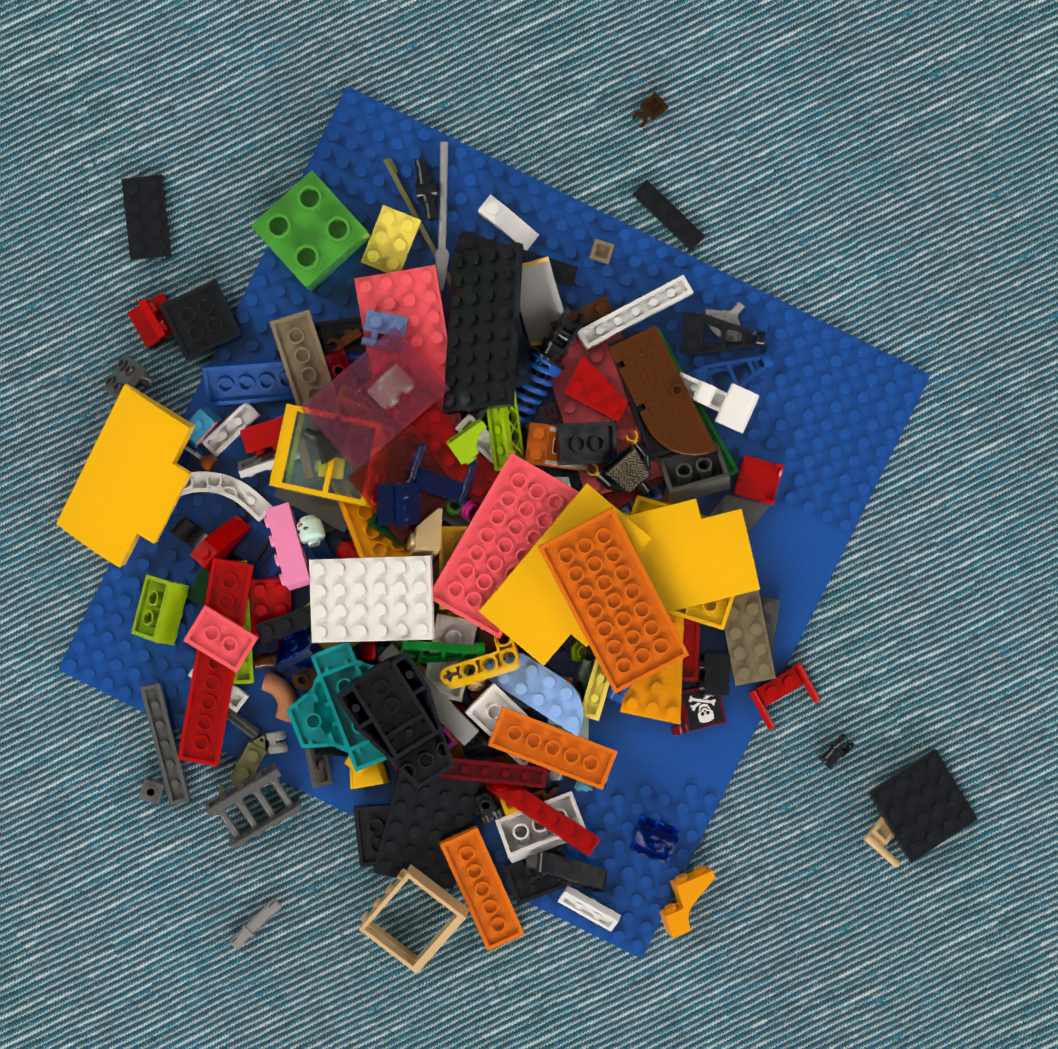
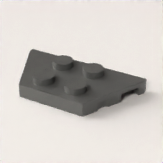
(751, 509)

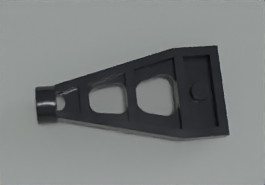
(693, 335)

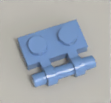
(382, 323)

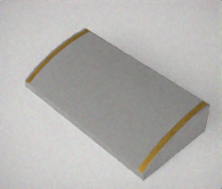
(539, 299)

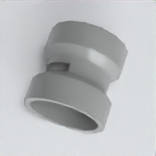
(277, 747)

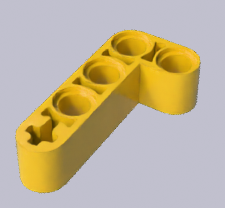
(480, 663)

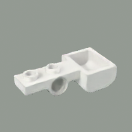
(732, 407)

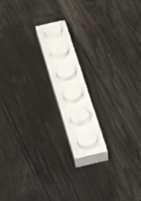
(634, 312)

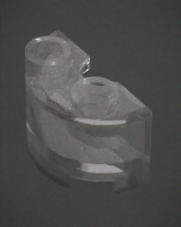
(390, 386)

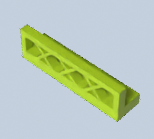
(501, 434)

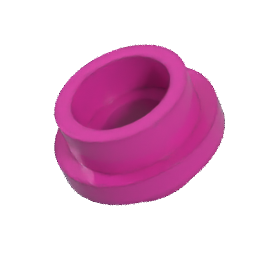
(469, 510)

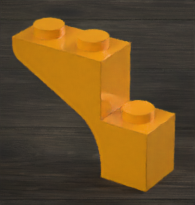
(687, 890)

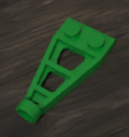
(447, 651)

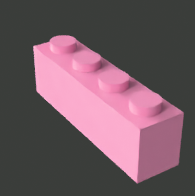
(289, 549)

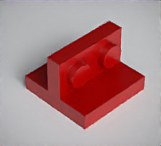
(151, 320)

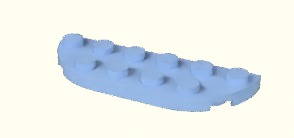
(543, 692)

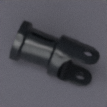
(835, 752)

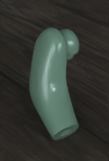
(583, 671)

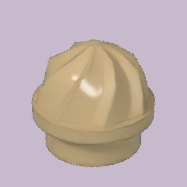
(476, 686)

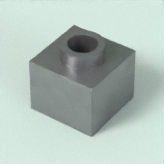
(158, 787)

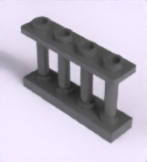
(253, 786)

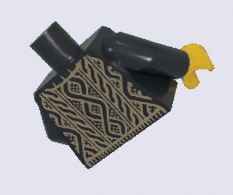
(627, 469)

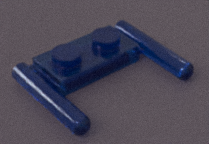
(439, 484)

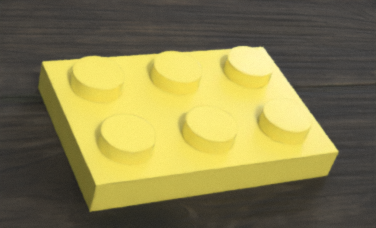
(391, 240)

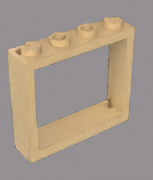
(392, 945)

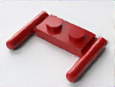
(780, 686)

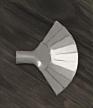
(729, 316)

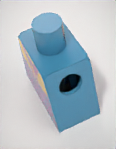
(205, 423)

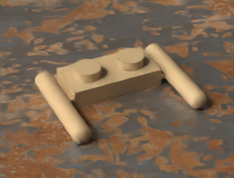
(878, 837)

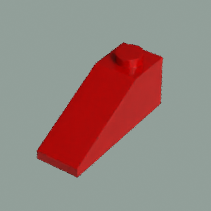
(220, 542)

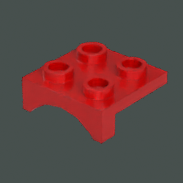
(758, 479)

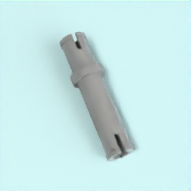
(248, 930)

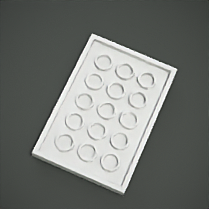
(371, 599)

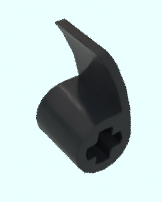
(188, 531)

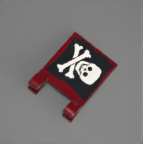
(698, 711)

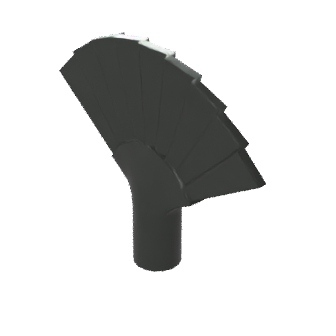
(326, 449)

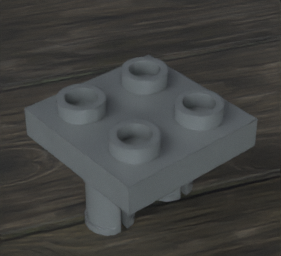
(127, 372)

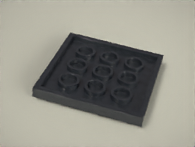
(922, 805)

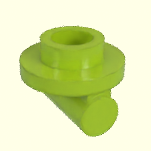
(577, 650)

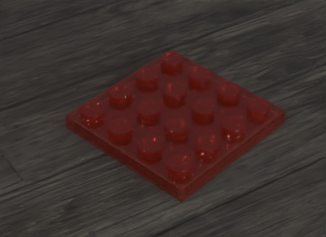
(393, 465)

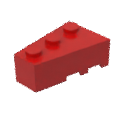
(595, 392)
(262, 436)

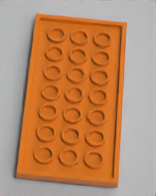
(613, 600)

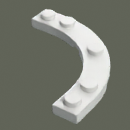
(230, 487)

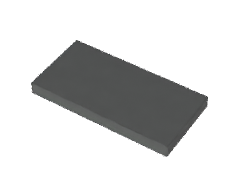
(322, 508)

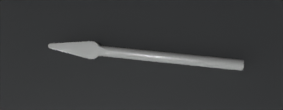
(442, 253)

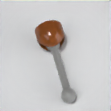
(207, 461)

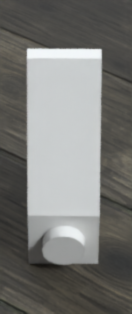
(507, 222)

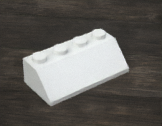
(526, 837)

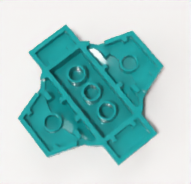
(320, 717)

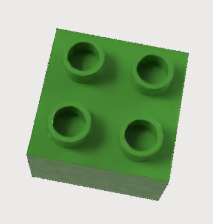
(311, 231)

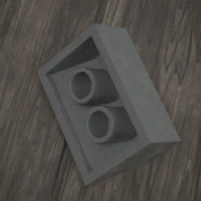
(694, 476)

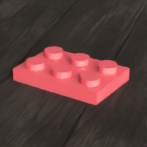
(221, 638)

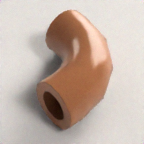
(282, 693)

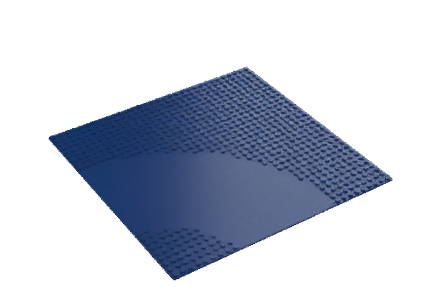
(822, 412)

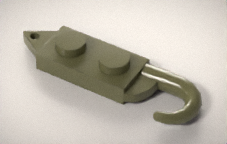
(249, 761)

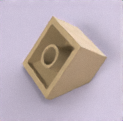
(427, 536)

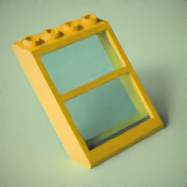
(299, 465)

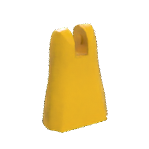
(373, 775)

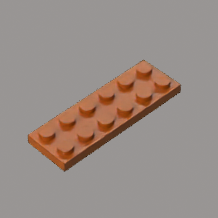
(552, 748)
(481, 888)

